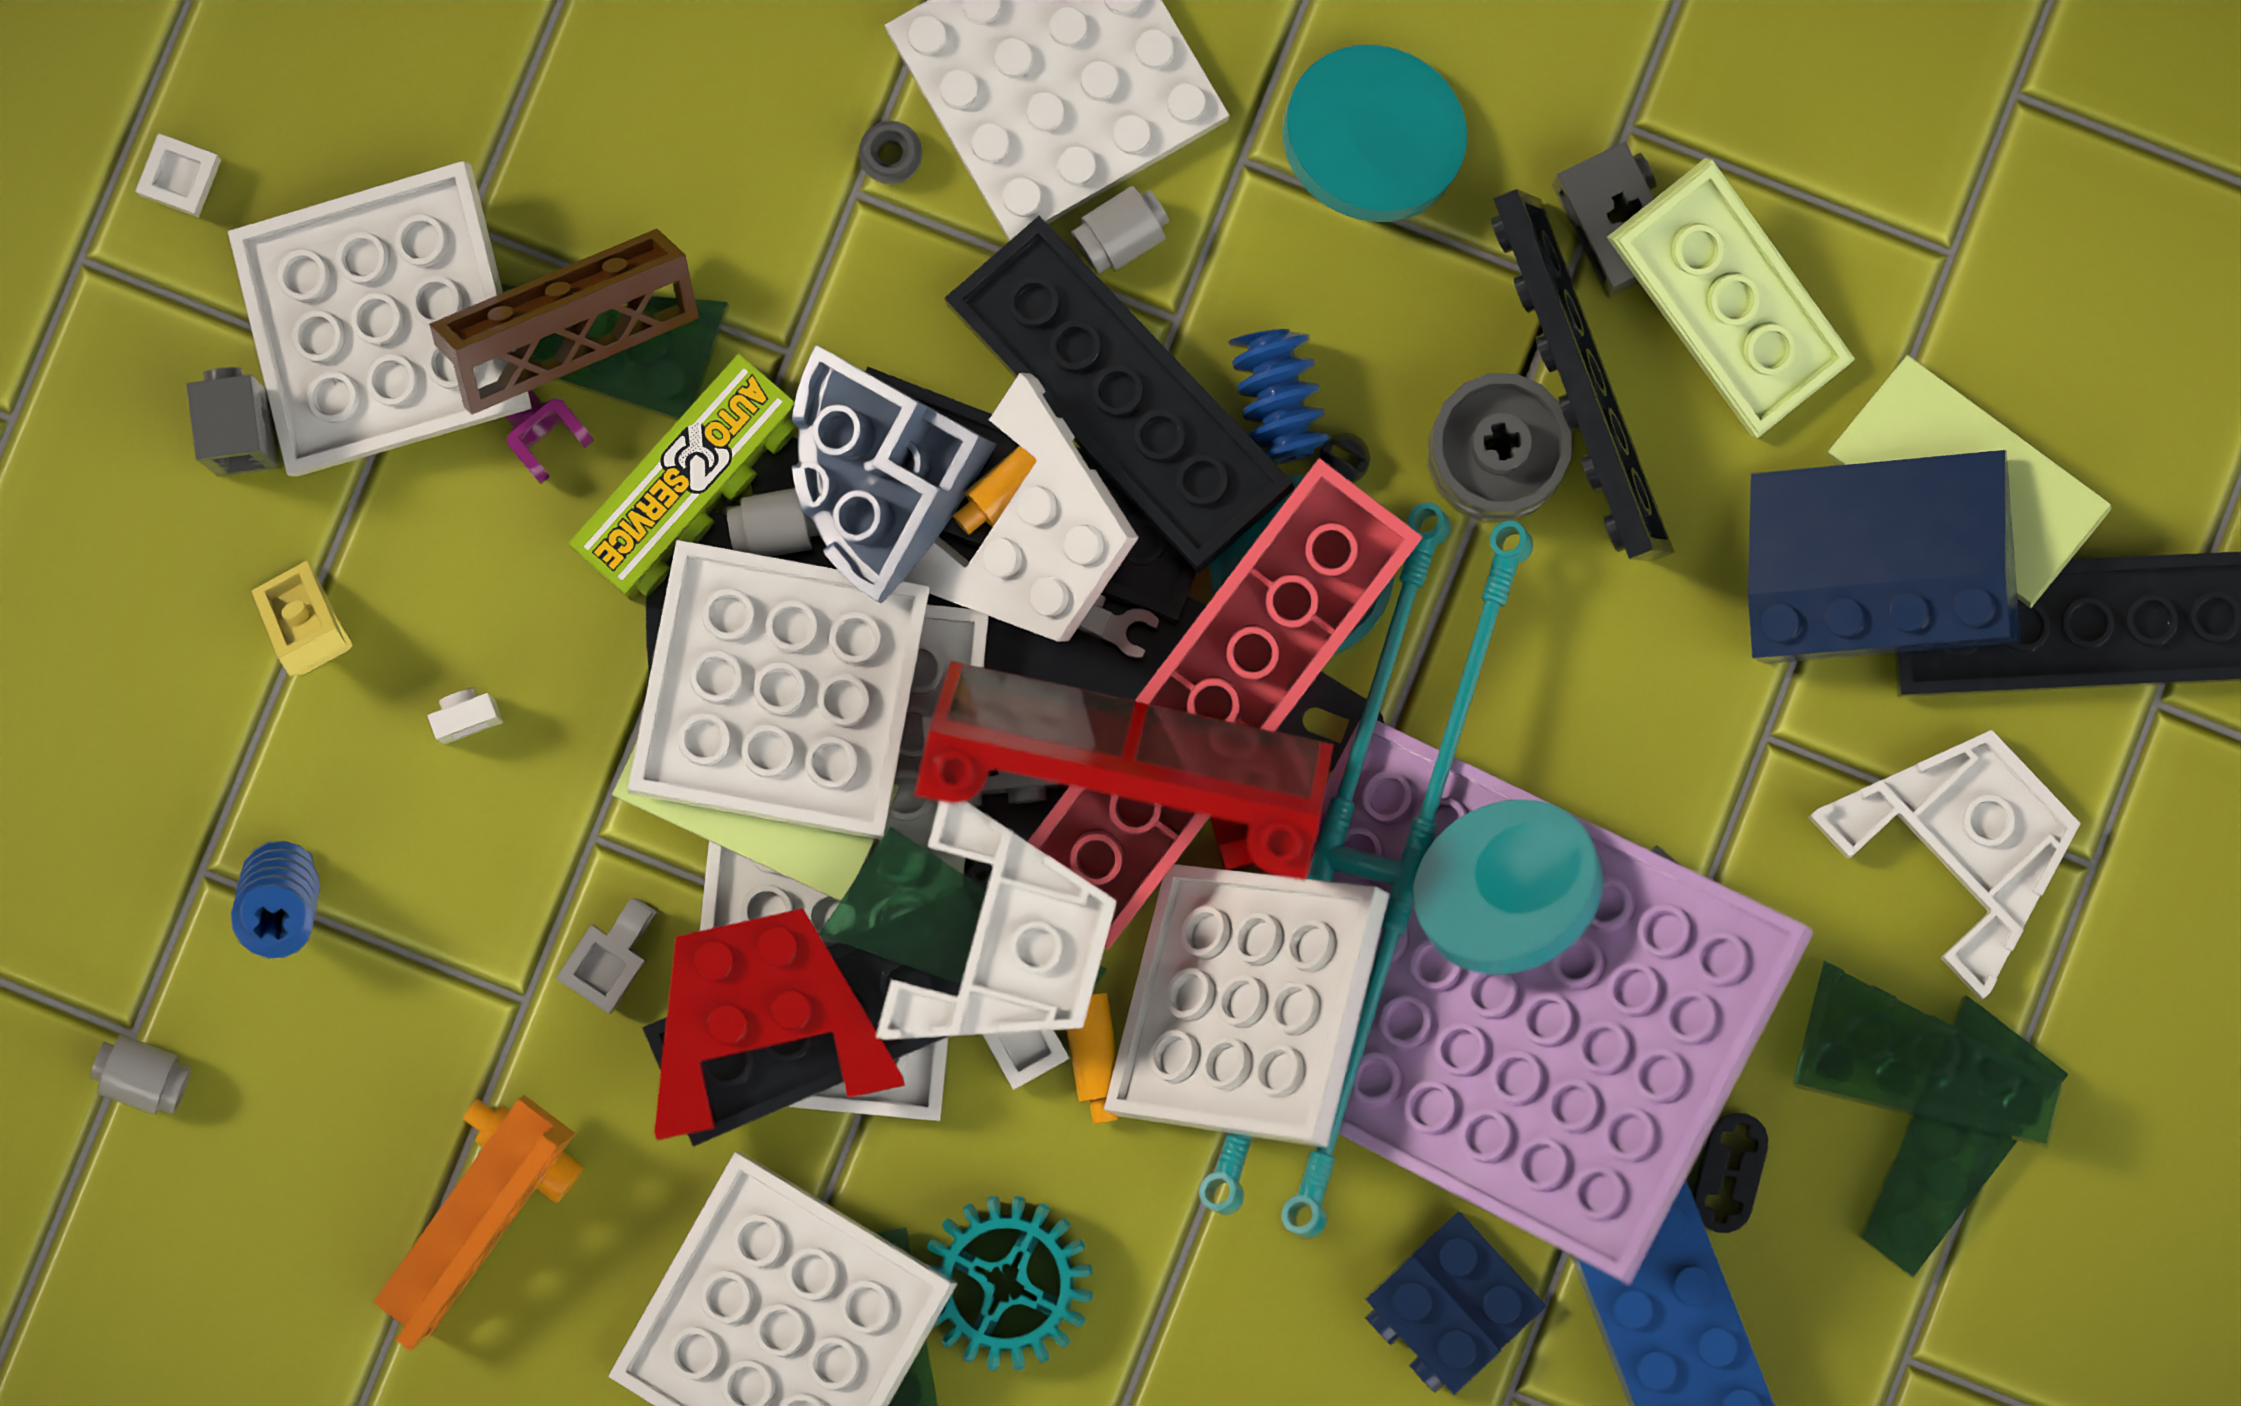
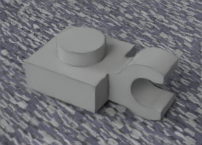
(1114, 627)
(605, 963)

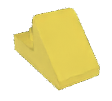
(301, 620)

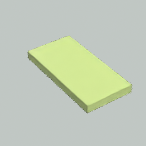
(1731, 297)
(1926, 417)
(805, 854)

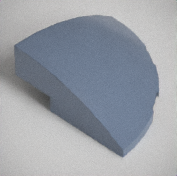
(877, 471)

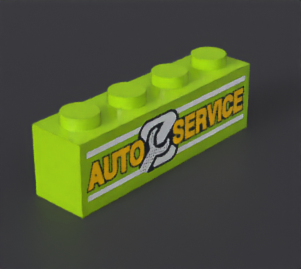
(685, 478)

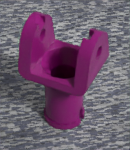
(535, 423)

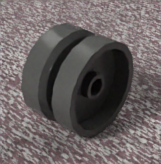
(1507, 411)

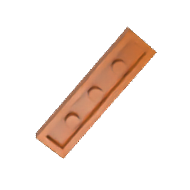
(472, 1220)

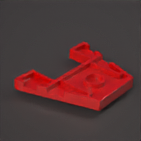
(756, 990)

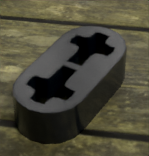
(1746, 1176)

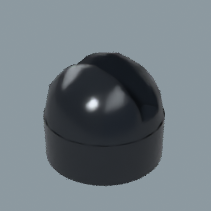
(1352, 445)

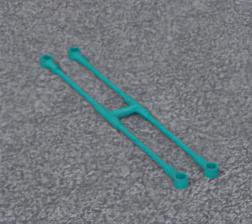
(1332, 856)

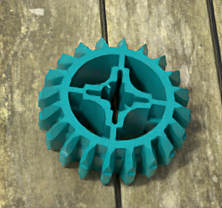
(1057, 1309)

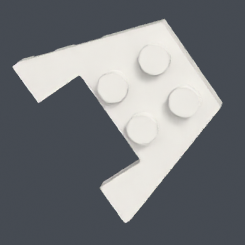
(1052, 540)
(1984, 823)
(1031, 947)

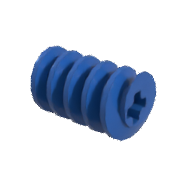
(1279, 394)
(276, 900)

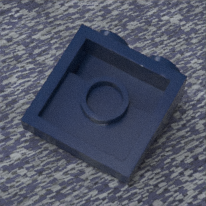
(1452, 1305)

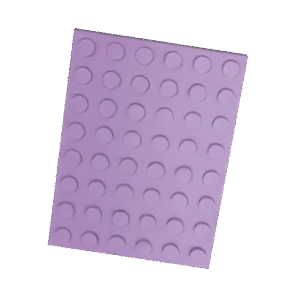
(1569, 1084)

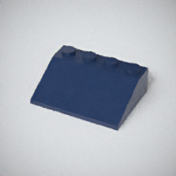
(1882, 558)

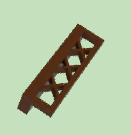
(562, 300)

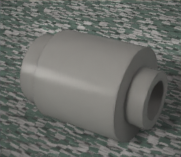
(1121, 229)
(770, 524)
(140, 1075)

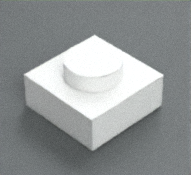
(178, 175)
(464, 715)
(1026, 1054)

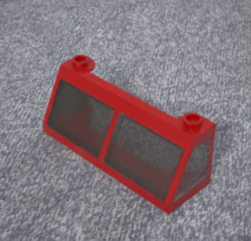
(1131, 752)

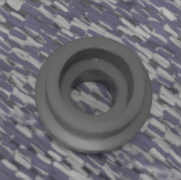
(890, 133)

